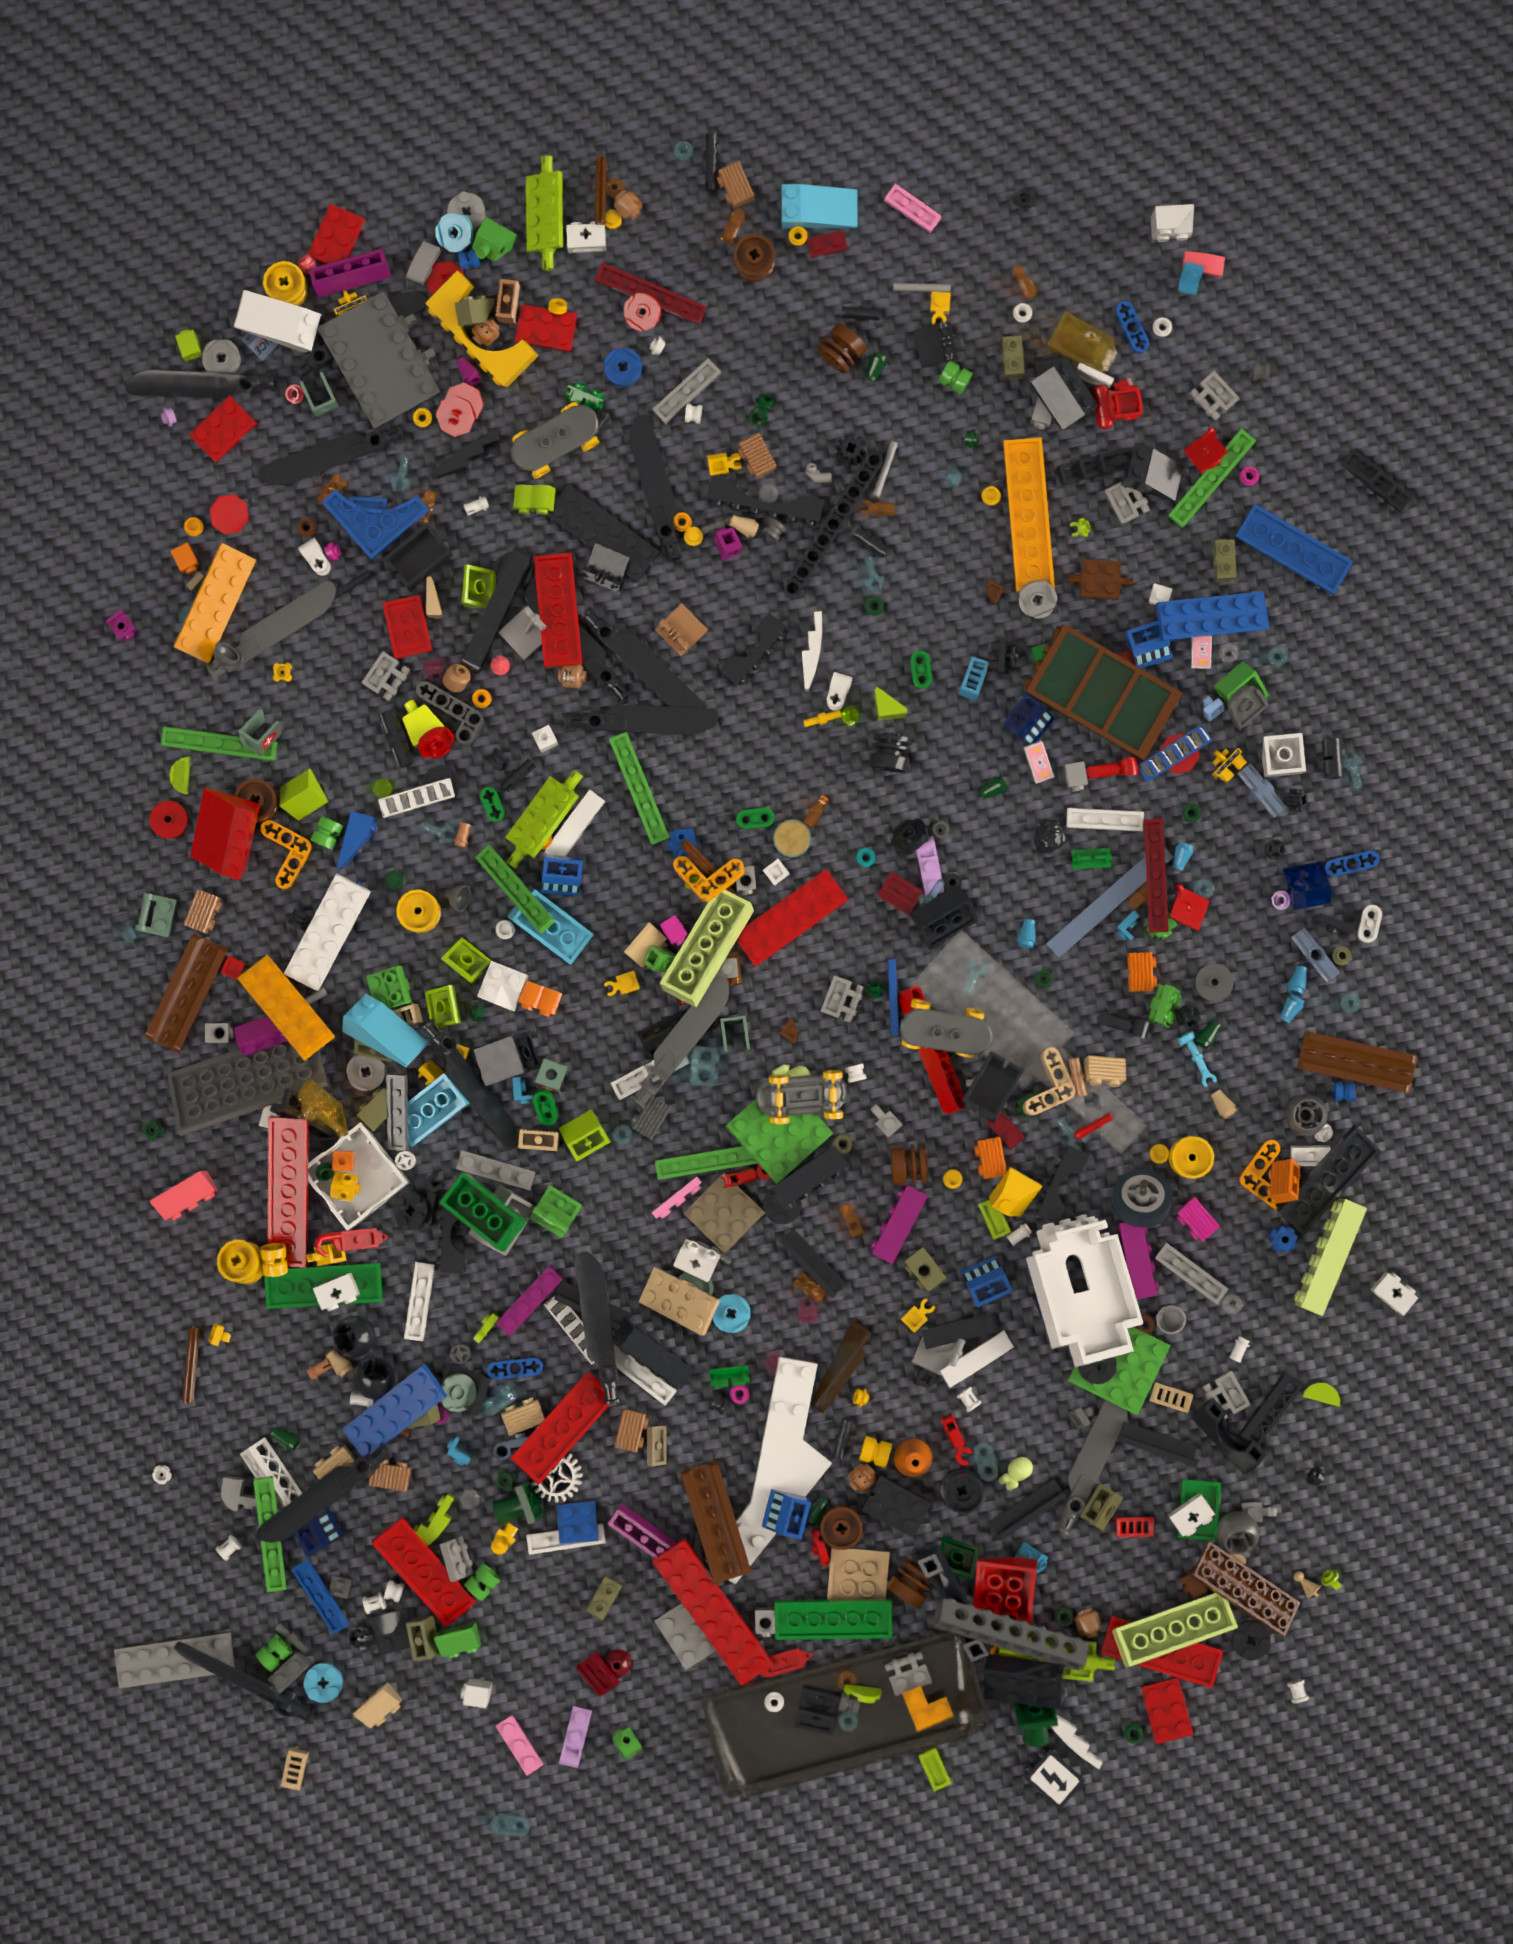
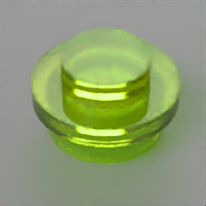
(849, 716)
(382, 788)

